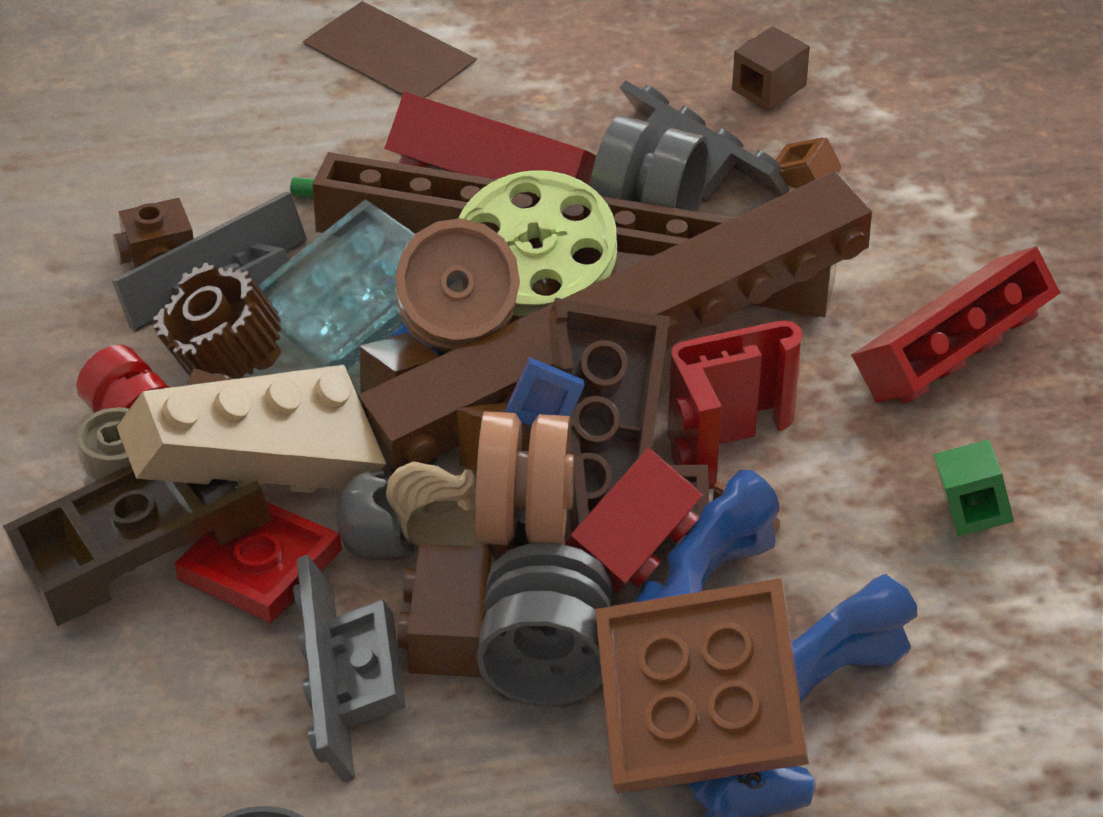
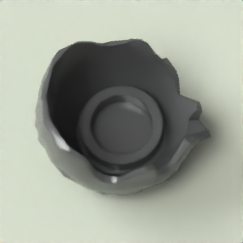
(367, 519)

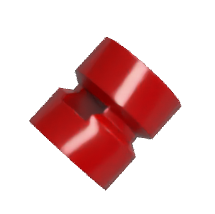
(115, 378)

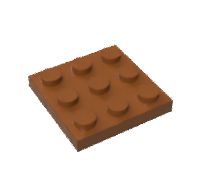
(700, 686)

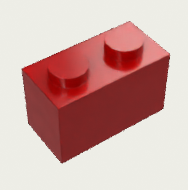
(636, 518)

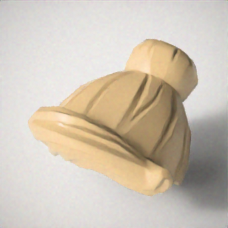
(433, 505)

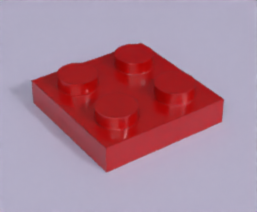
(260, 567)

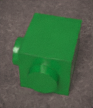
(973, 487)

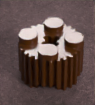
(220, 323)

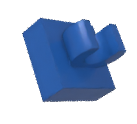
(544, 392)

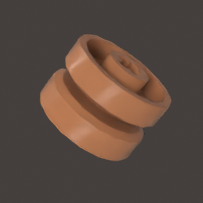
(463, 253)
(523, 479)

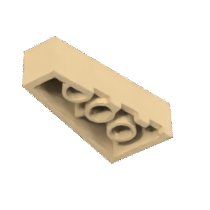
(264, 428)

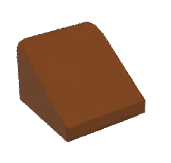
(807, 161)

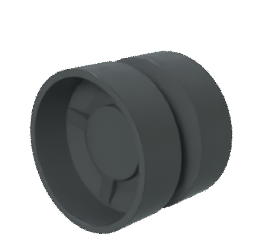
(651, 171)

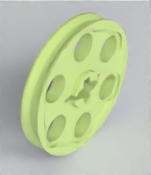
(557, 234)

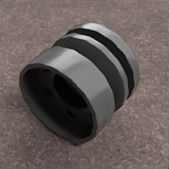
(542, 624)

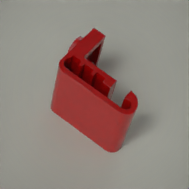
(724, 382)

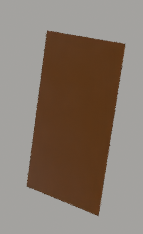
(389, 50)

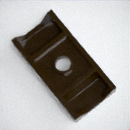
(85, 541)

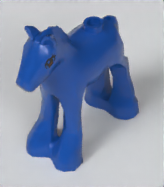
(854, 633)

